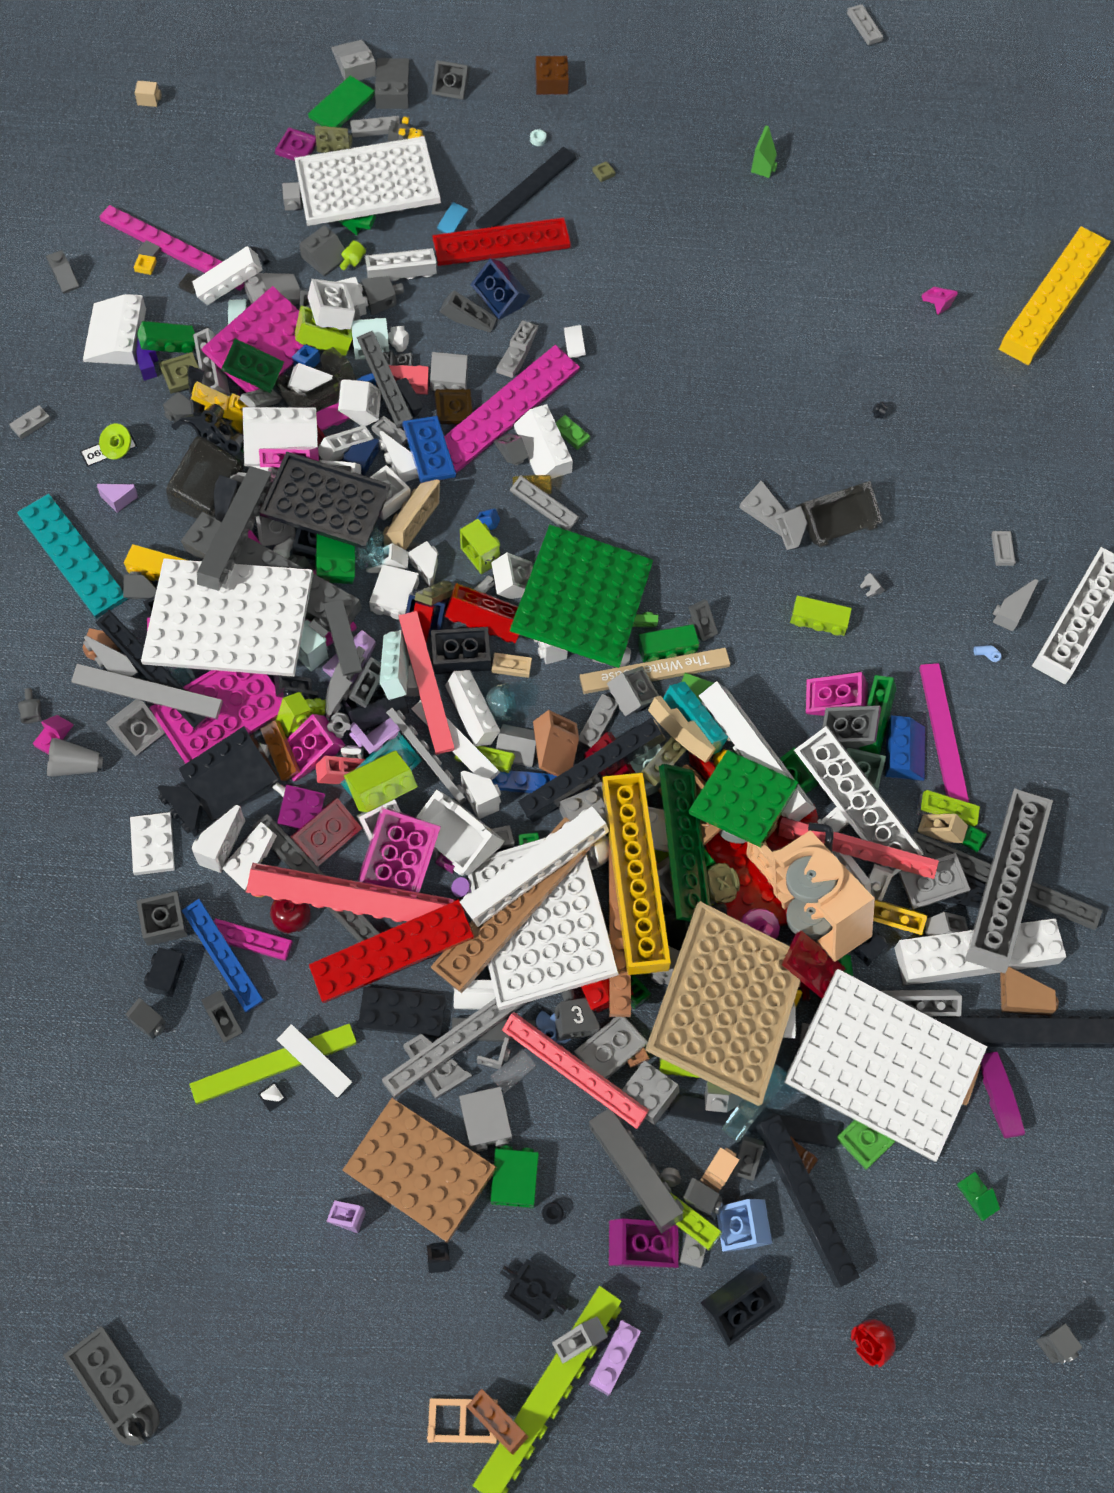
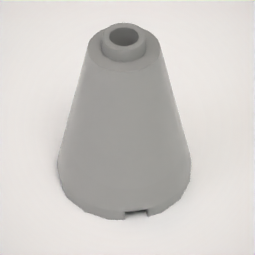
(71, 759)

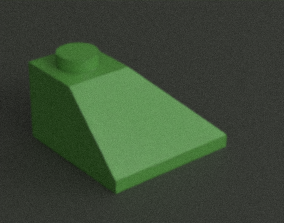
(765, 155)

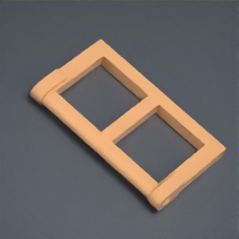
(452, 1438)

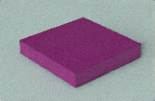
(295, 144)

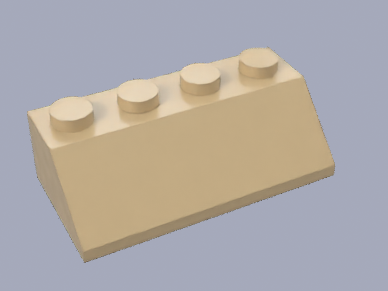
(413, 514)

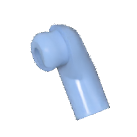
(989, 651)

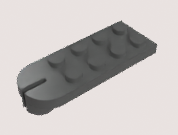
(114, 1387)

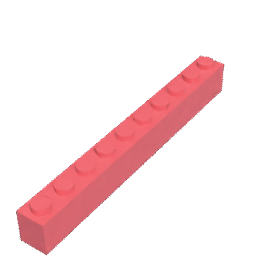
(340, 893)

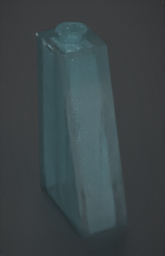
(747, 1112)

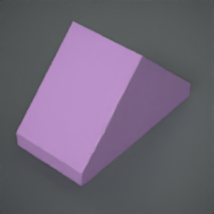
(117, 494)
(346, 1216)

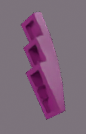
(1001, 1096)

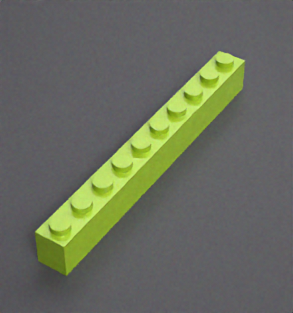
(544, 1400)

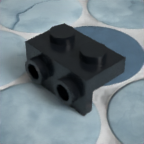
(290, 685)

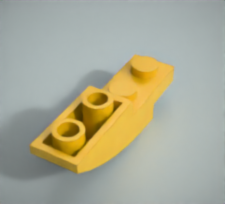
(231, 405)

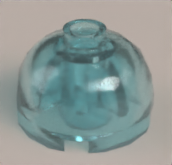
(501, 703)

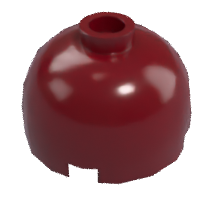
(289, 916)

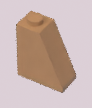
(1026, 995)

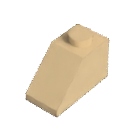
(943, 827)

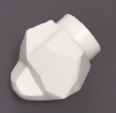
(398, 338)

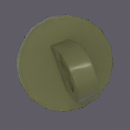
(722, 883)

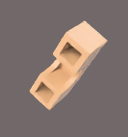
(720, 1169)

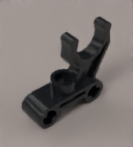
(212, 424)

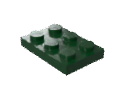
(252, 365)

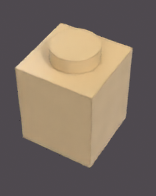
(147, 93)

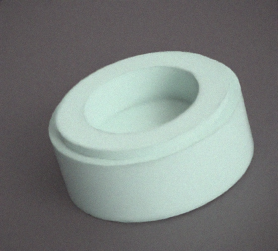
(538, 137)

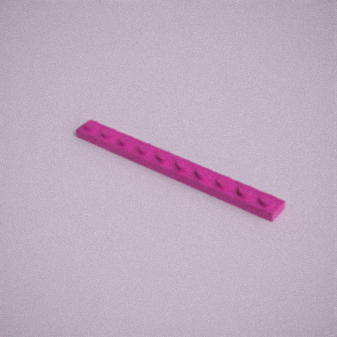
(166, 242)

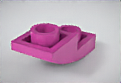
(329, 417)

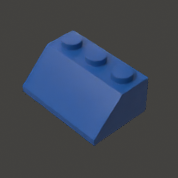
(905, 748)

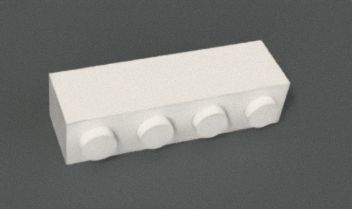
(227, 275)
(472, 708)

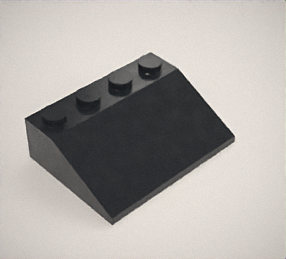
(229, 773)

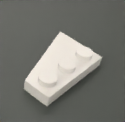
(251, 851)

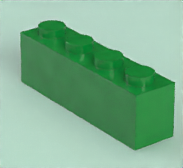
(881, 695)

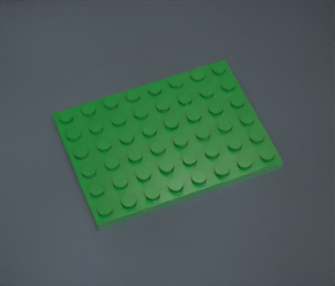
(582, 596)

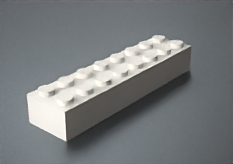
(1079, 620)
(751, 743)
(854, 793)
(944, 955)

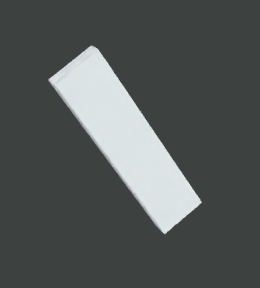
(314, 1060)

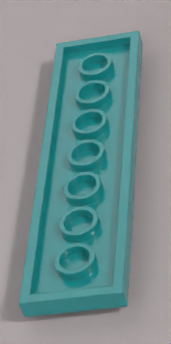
(72, 556)

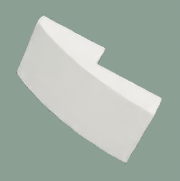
(574, 341)

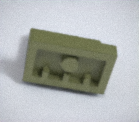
(332, 139)

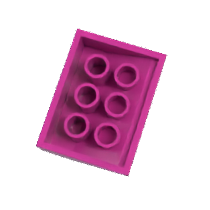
(399, 851)

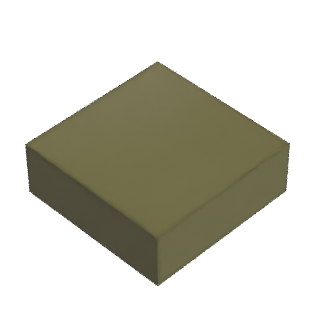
(603, 171)

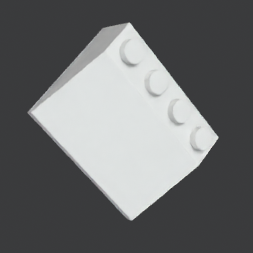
(114, 330)
(277, 429)

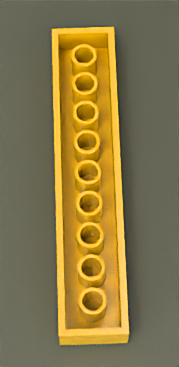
(1054, 295)
(635, 874)

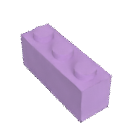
(614, 1358)

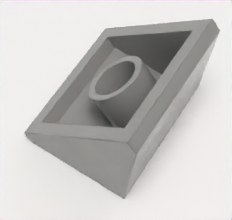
(518, 741)

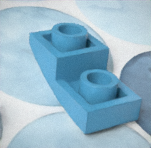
(452, 218)

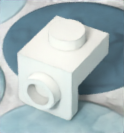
(835, 820)

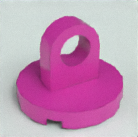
(763, 921)

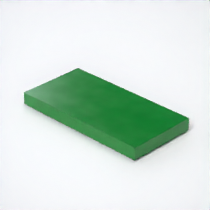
(341, 103)

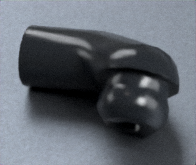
(262, 256)

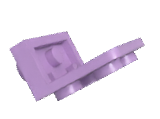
(375, 739)

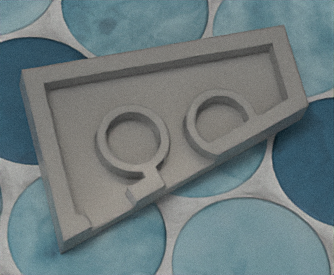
(762, 506)
(442, 1078)

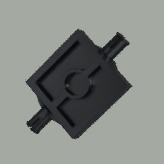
(533, 1290)

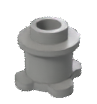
(337, 728)

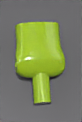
(352, 255)

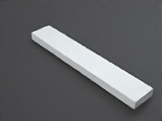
(464, 749)

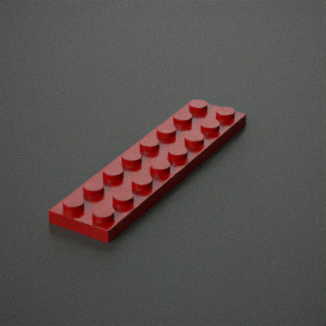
(501, 241)
(391, 951)

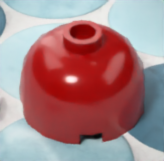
(874, 1342)

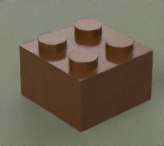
(551, 75)

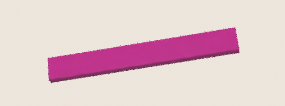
(943, 732)

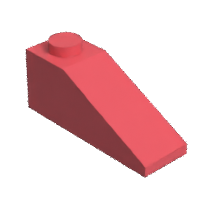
(332, 769)

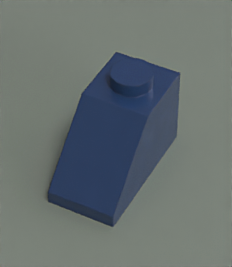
(363, 454)

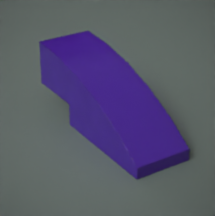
(145, 360)

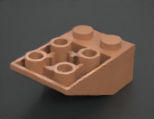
(555, 742)

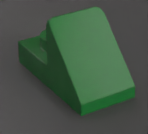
(357, 223)
(980, 1198)

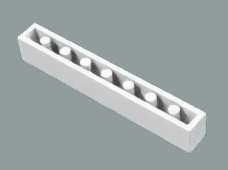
(534, 866)

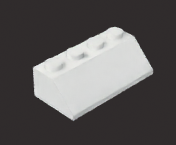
(402, 264)
(544, 443)

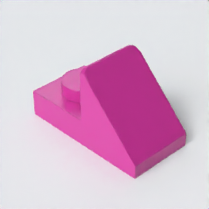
(941, 297)
(53, 728)

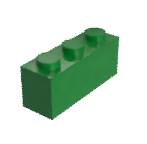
(166, 337)
(668, 643)

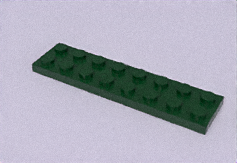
(684, 840)

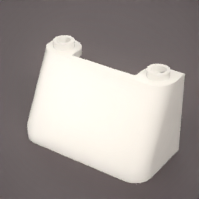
(461, 835)

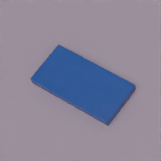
(429, 449)

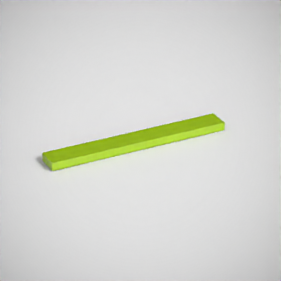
(267, 1066)

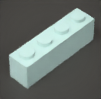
(394, 665)

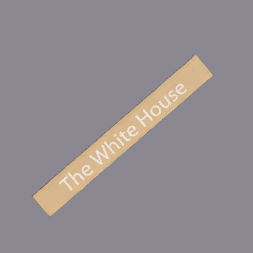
(660, 669)

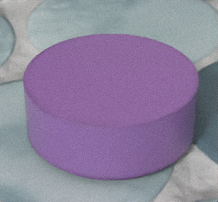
(461, 887)

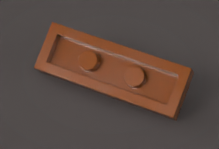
(280, 750)
(497, 1421)

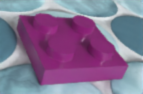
(299, 806)

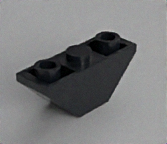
(183, 806)

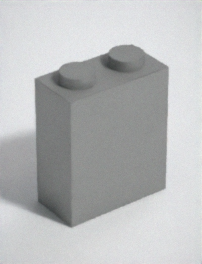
(485, 1119)

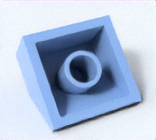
(744, 1225)

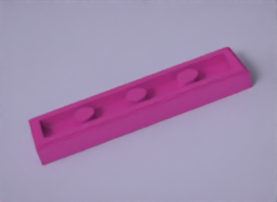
(255, 940)

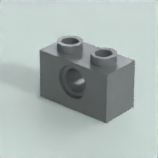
(1059, 1344)

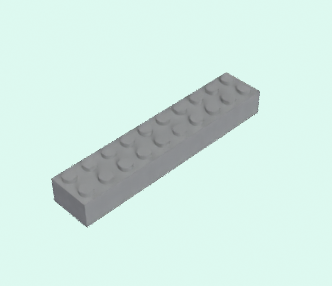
(1009, 881)

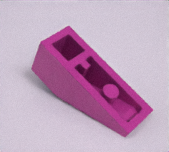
(273, 456)

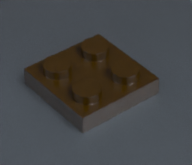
(453, 405)

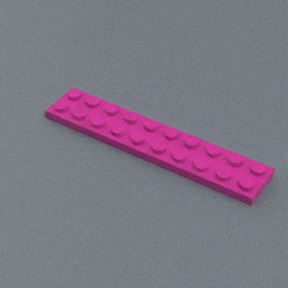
(508, 406)

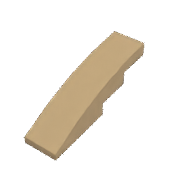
(684, 732)

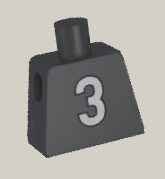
(574, 1018)

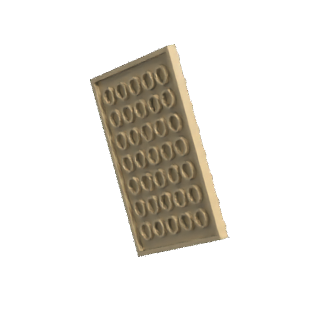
(726, 1005)

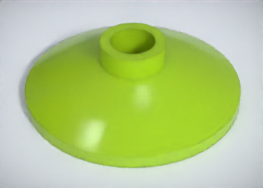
(109, 441)

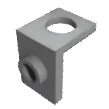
(504, 1056)

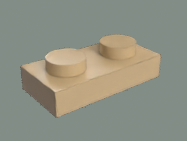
(511, 665)

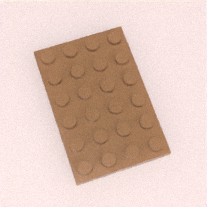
(419, 1169)

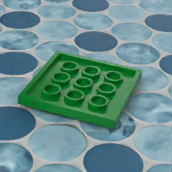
(743, 798)

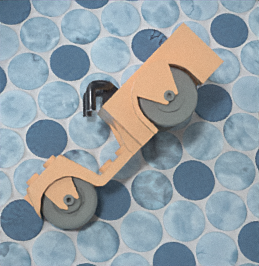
(816, 890)

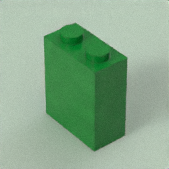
(515, 1177)

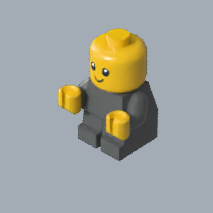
(402, 131)

